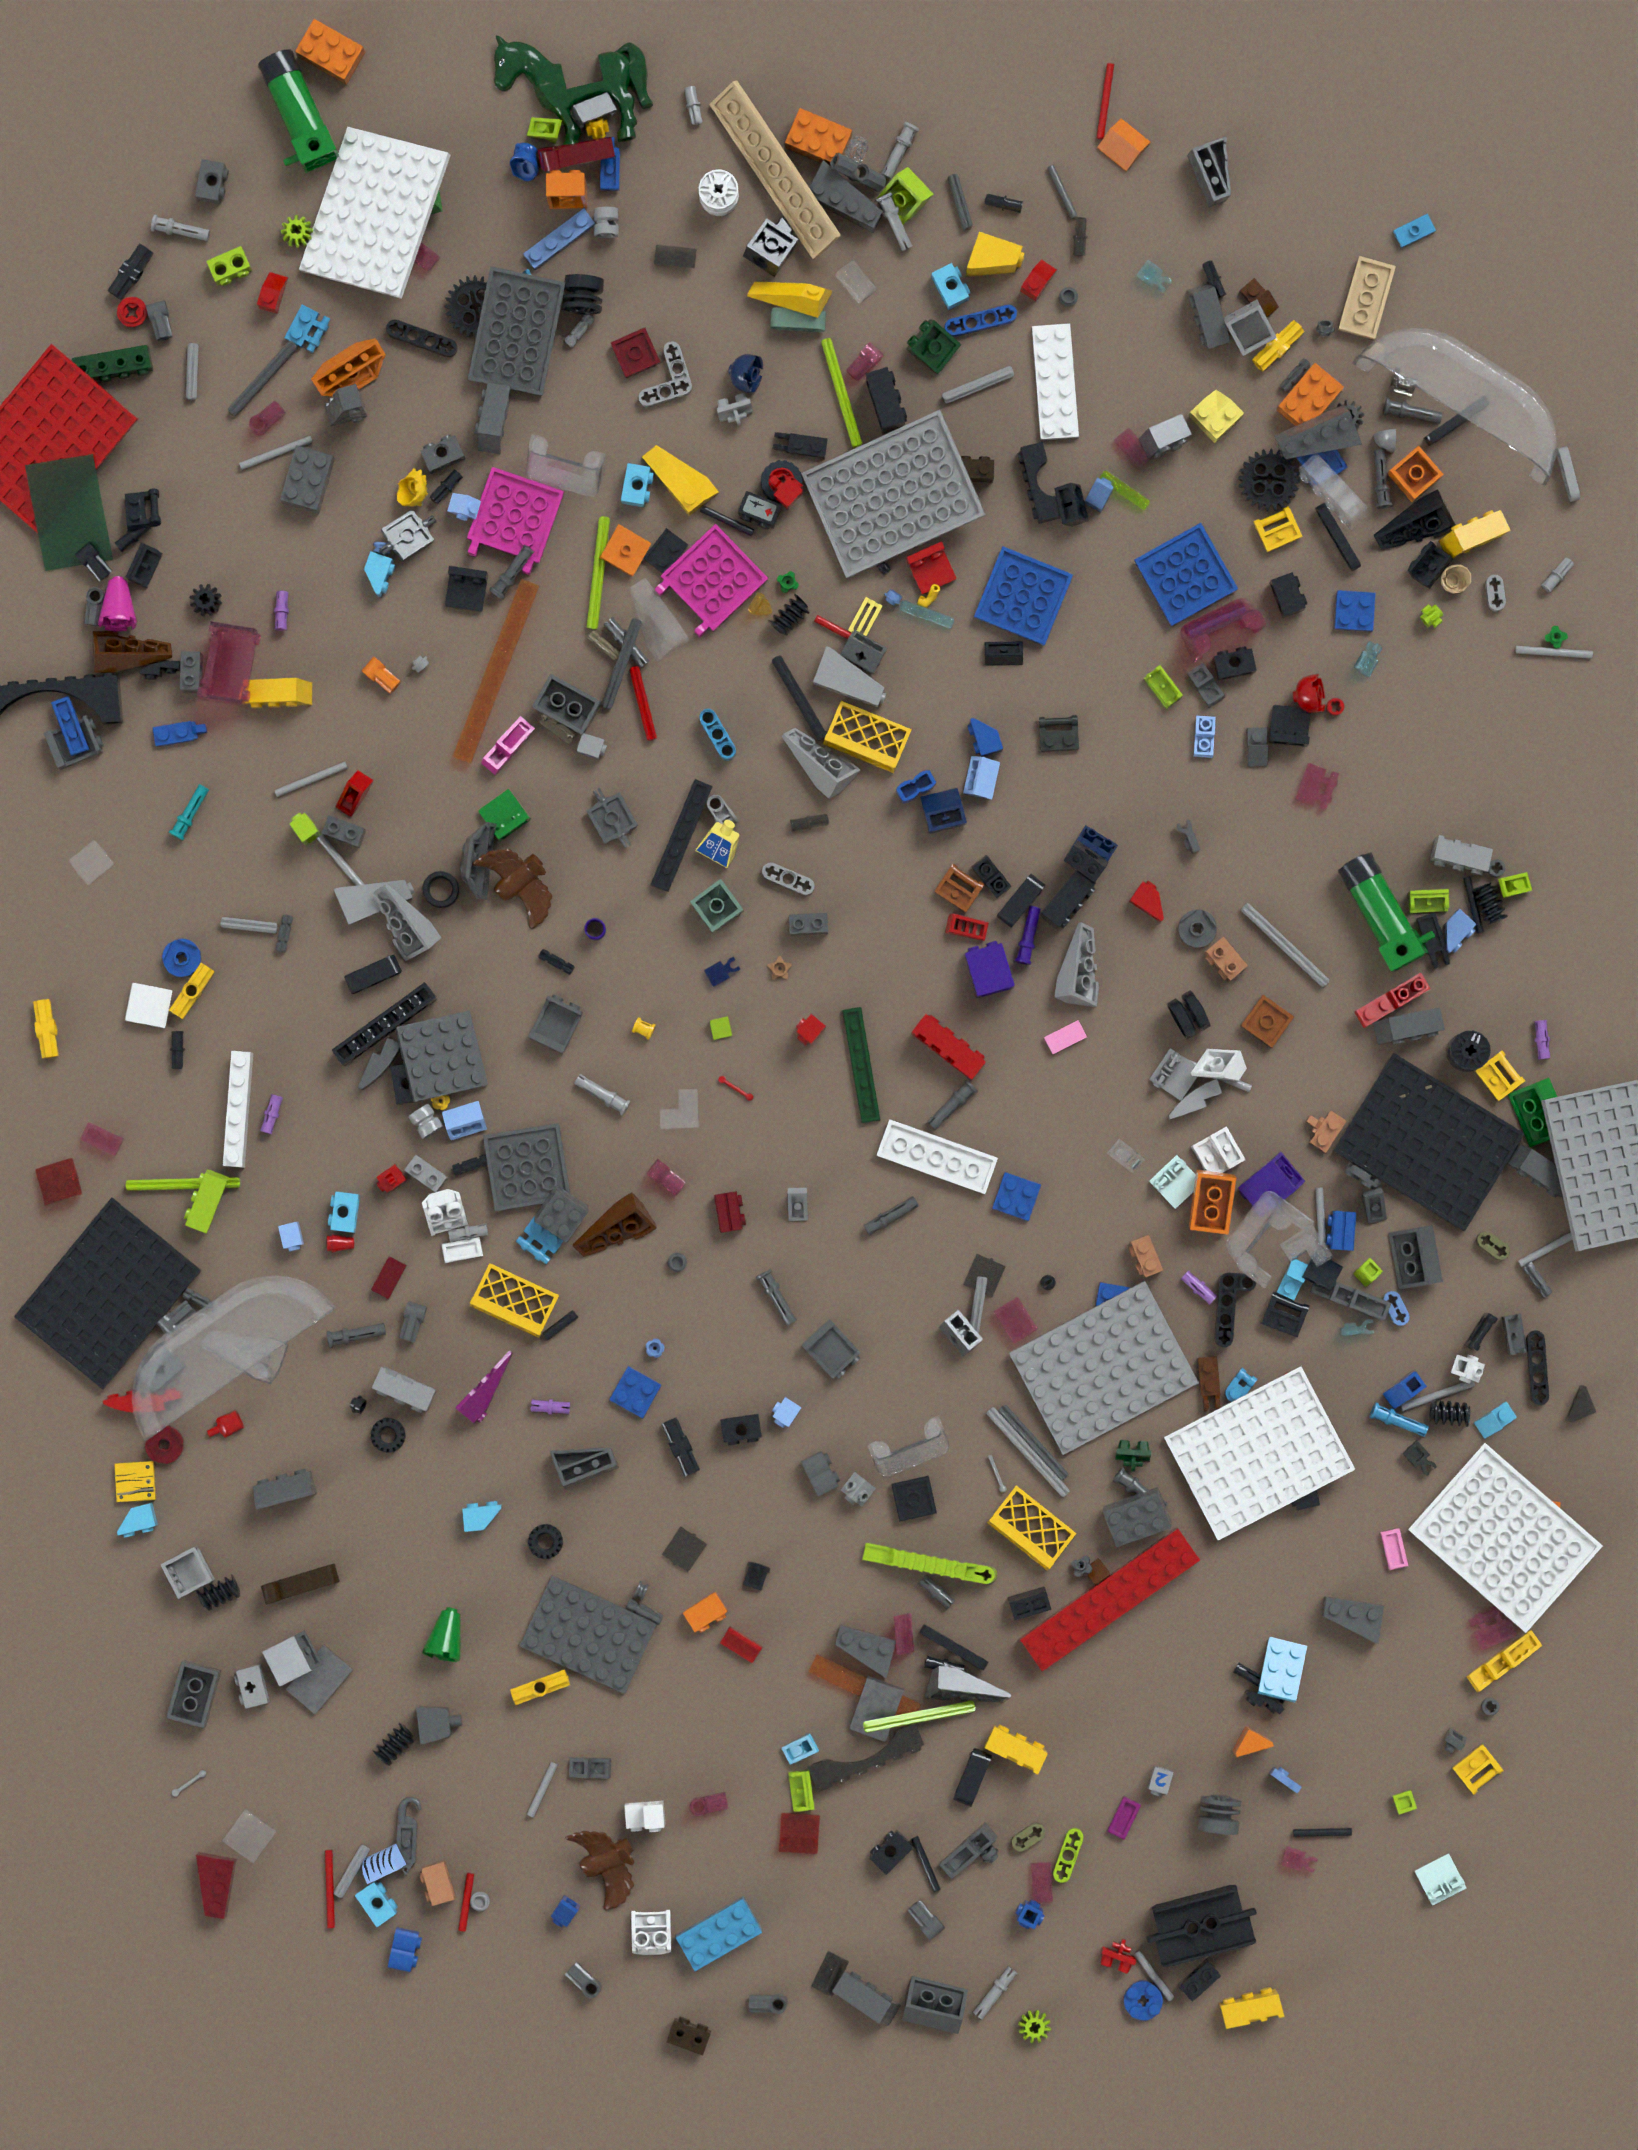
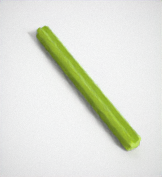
(841, 392)
(598, 573)
(167, 1184)
(919, 1716)

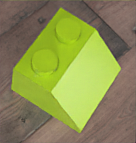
(907, 194)

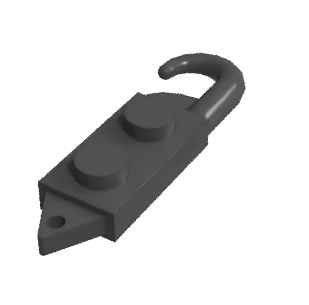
(407, 1833)

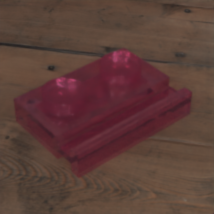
(1015, 1320)
(904, 1633)

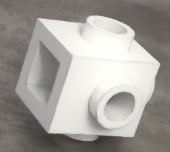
(1468, 1368)

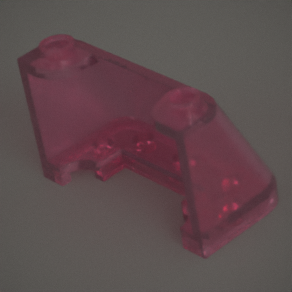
(1196, 631)
(229, 664)

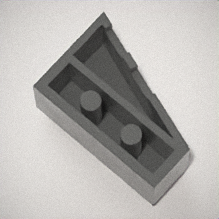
(1211, 170)
(1208, 316)
(1409, 1026)
(1537, 1168)
(583, 1464)
(866, 1998)

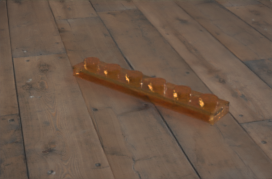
(852, 1681)

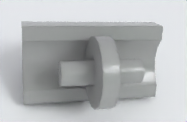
(734, 411)

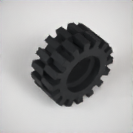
(385, 1423)
(545, 1529)

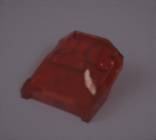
(58, 1181)

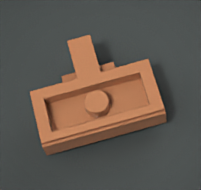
(1325, 1130)

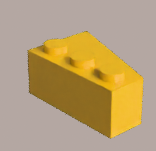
(1474, 533)
(280, 692)
(1016, 1748)
(1251, 2008)

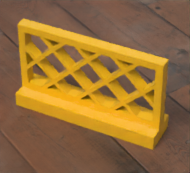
(863, 752)
(508, 1316)
(1021, 1541)

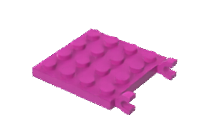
(514, 514)
(713, 578)

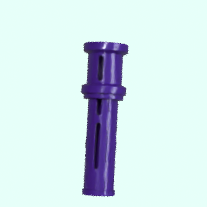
(1026, 945)

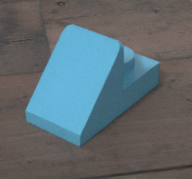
(1292, 1279)
(1495, 1420)
(800, 1748)

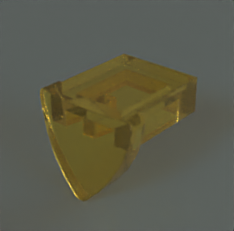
(760, 605)

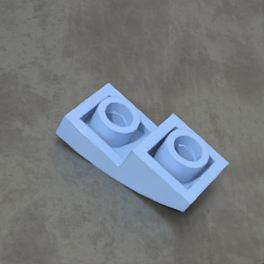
(1204, 736)

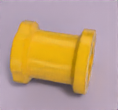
(643, 1028)

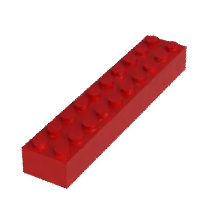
(1109, 1599)

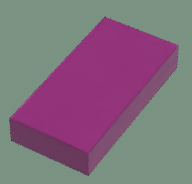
(1124, 1818)

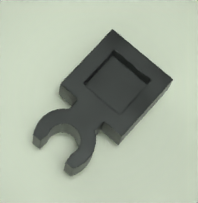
(1417, 1456)

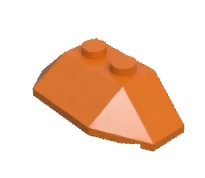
(354, 365)

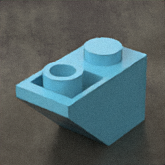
(378, 569)
(479, 1517)
(138, 1518)

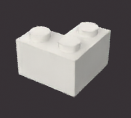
(645, 1814)

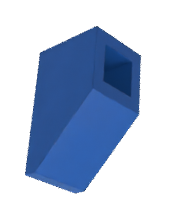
(986, 738)
(1404, 1389)

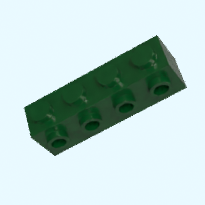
(116, 363)

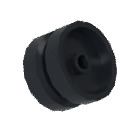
(1191, 1013)

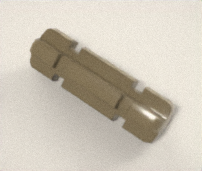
(603, 645)

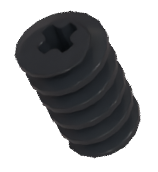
(789, 615)
(1490, 903)
(1449, 1412)
(219, 1593)
(394, 1744)

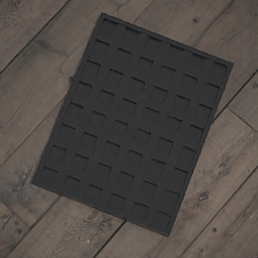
(1428, 1143)
(107, 1293)

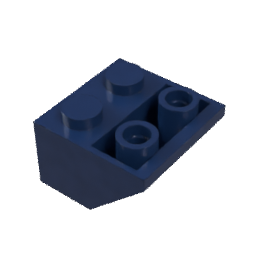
(943, 810)
(1097, 842)

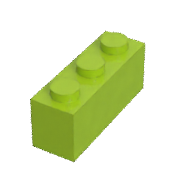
(205, 1200)

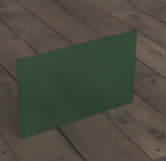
(67, 510)

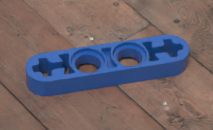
(979, 317)

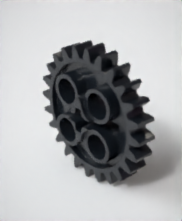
(458, 311)
(1268, 497)

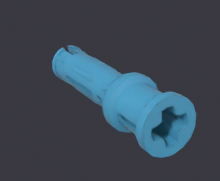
(1389, 1417)

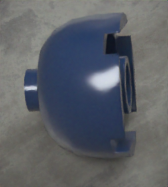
(745, 372)

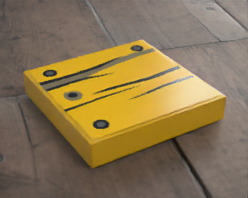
(135, 1481)

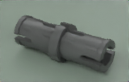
(936, 1591)

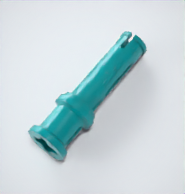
(185, 820)

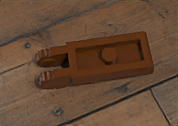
(1209, 1380)

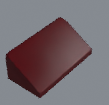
(388, 1277)

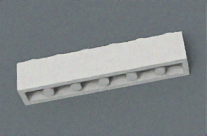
(238, 1109)

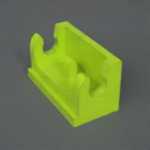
(1163, 687)
(1428, 901)
(801, 1790)

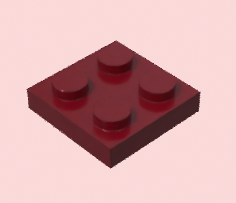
(635, 352)

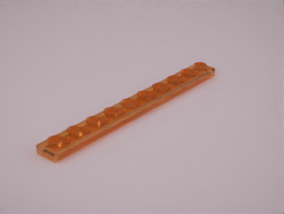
(496, 671)

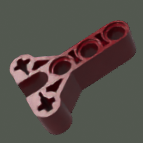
(566, 155)

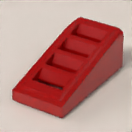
(951, 922)

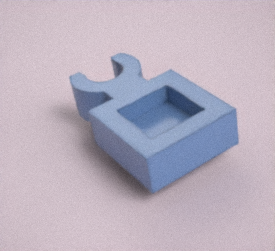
(1281, 1775)

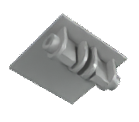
(1174, 1074)

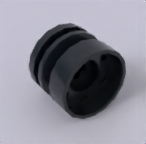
(583, 290)
(1459, 1057)

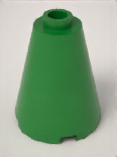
(445, 1637)

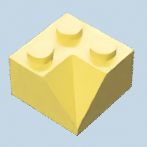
(1216, 415)

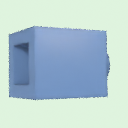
(1099, 494)
(1457, 928)

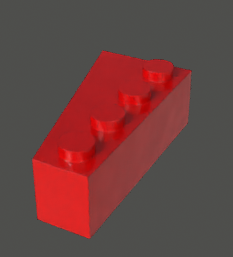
(948, 1046)

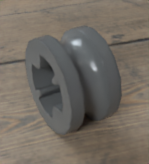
(1500, 872)
(641, 1590)
(1487, 1711)

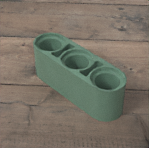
(795, 321)

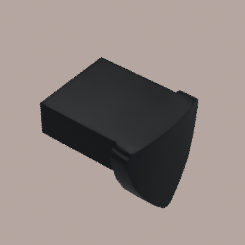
(756, 1575)

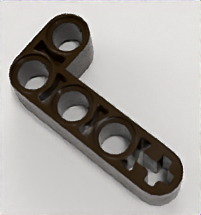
(300, 1583)

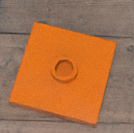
(625, 550)

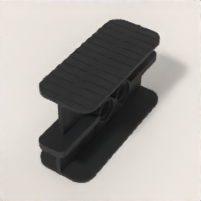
(1230, 1932)

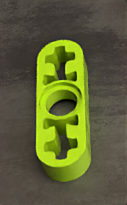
(1058, 1867)

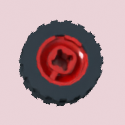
(783, 471)

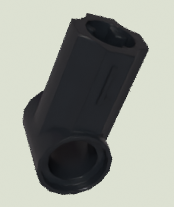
(90, 557)

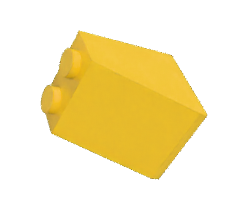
(994, 256)

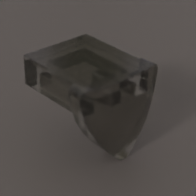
(1401, 386)

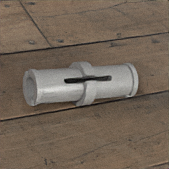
(468, 1232)

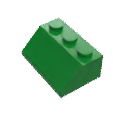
(1530, 1111)

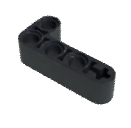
(1230, 1309)

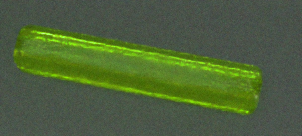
(1126, 491)

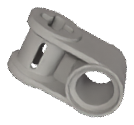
(722, 812)

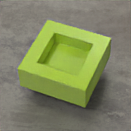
(1404, 1802)

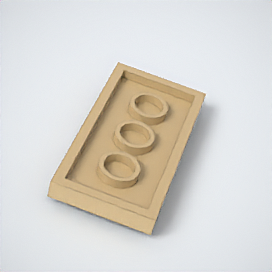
(1366, 298)

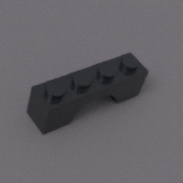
(1045, 506)

